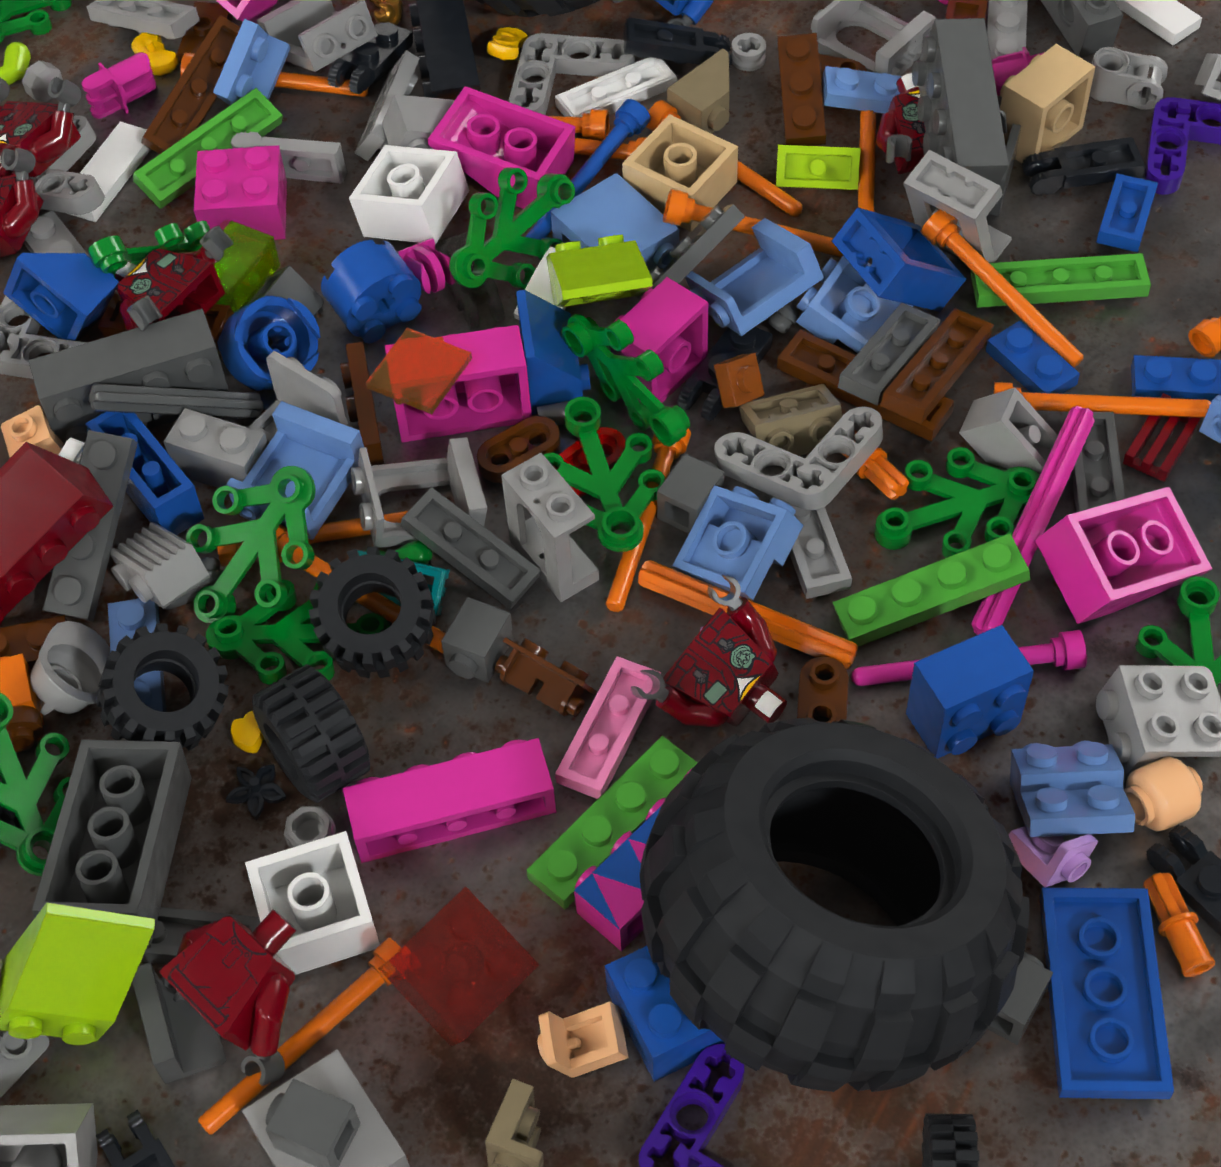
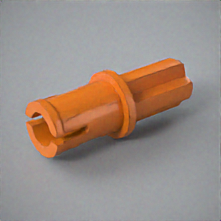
(883, 474)
(1178, 925)

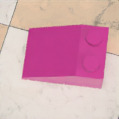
(502, 135)
(1121, 553)

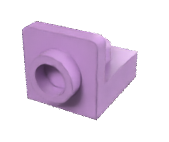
(1052, 858)

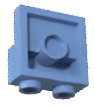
(844, 307)
(738, 539)
(1070, 789)

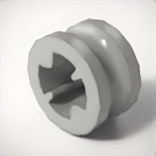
(748, 51)

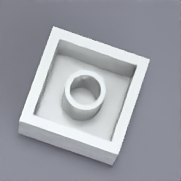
(409, 194)
(321, 896)

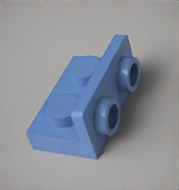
(251, 64)

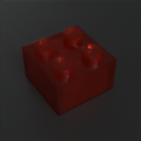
(458, 967)

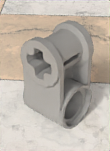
(1123, 74)

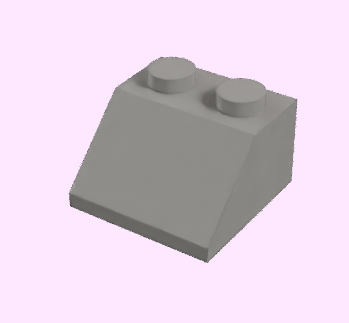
(48, 1135)

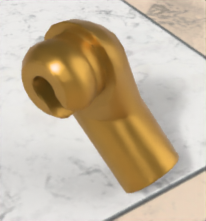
(389, 10)

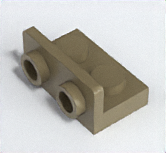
(793, 419)
(514, 1130)

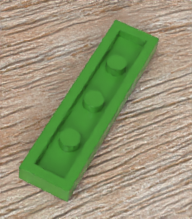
(175, 168)
(1069, 279)
(932, 590)
(607, 819)

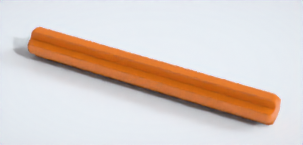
(781, 626)

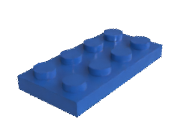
(1105, 994)

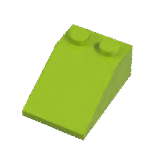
(597, 272)
(71, 973)

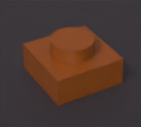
(739, 380)

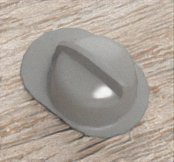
(69, 668)

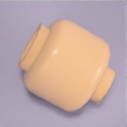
(1164, 793)

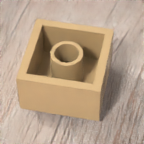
(1047, 100)
(682, 160)

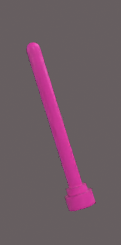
(1065, 651)

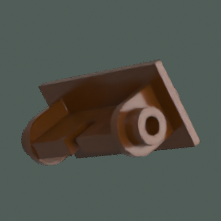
(561, 685)

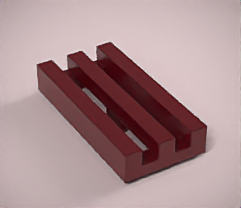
(1146, 465)

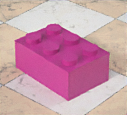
(486, 394)

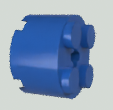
(372, 289)
(247, 333)

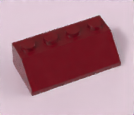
(43, 515)

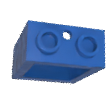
(903, 260)

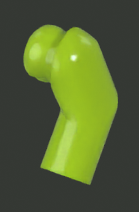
(15, 62)

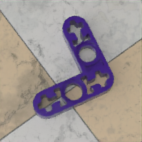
(1178, 131)
(724, 1091)

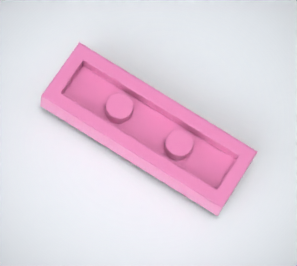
(606, 730)

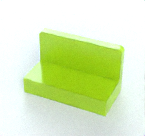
(818, 167)

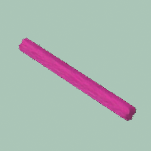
(1039, 509)

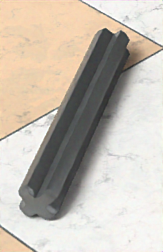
(174, 400)

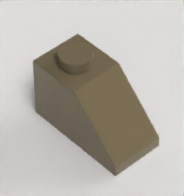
(704, 94)

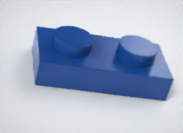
(1127, 212)
(1031, 360)
(1175, 377)

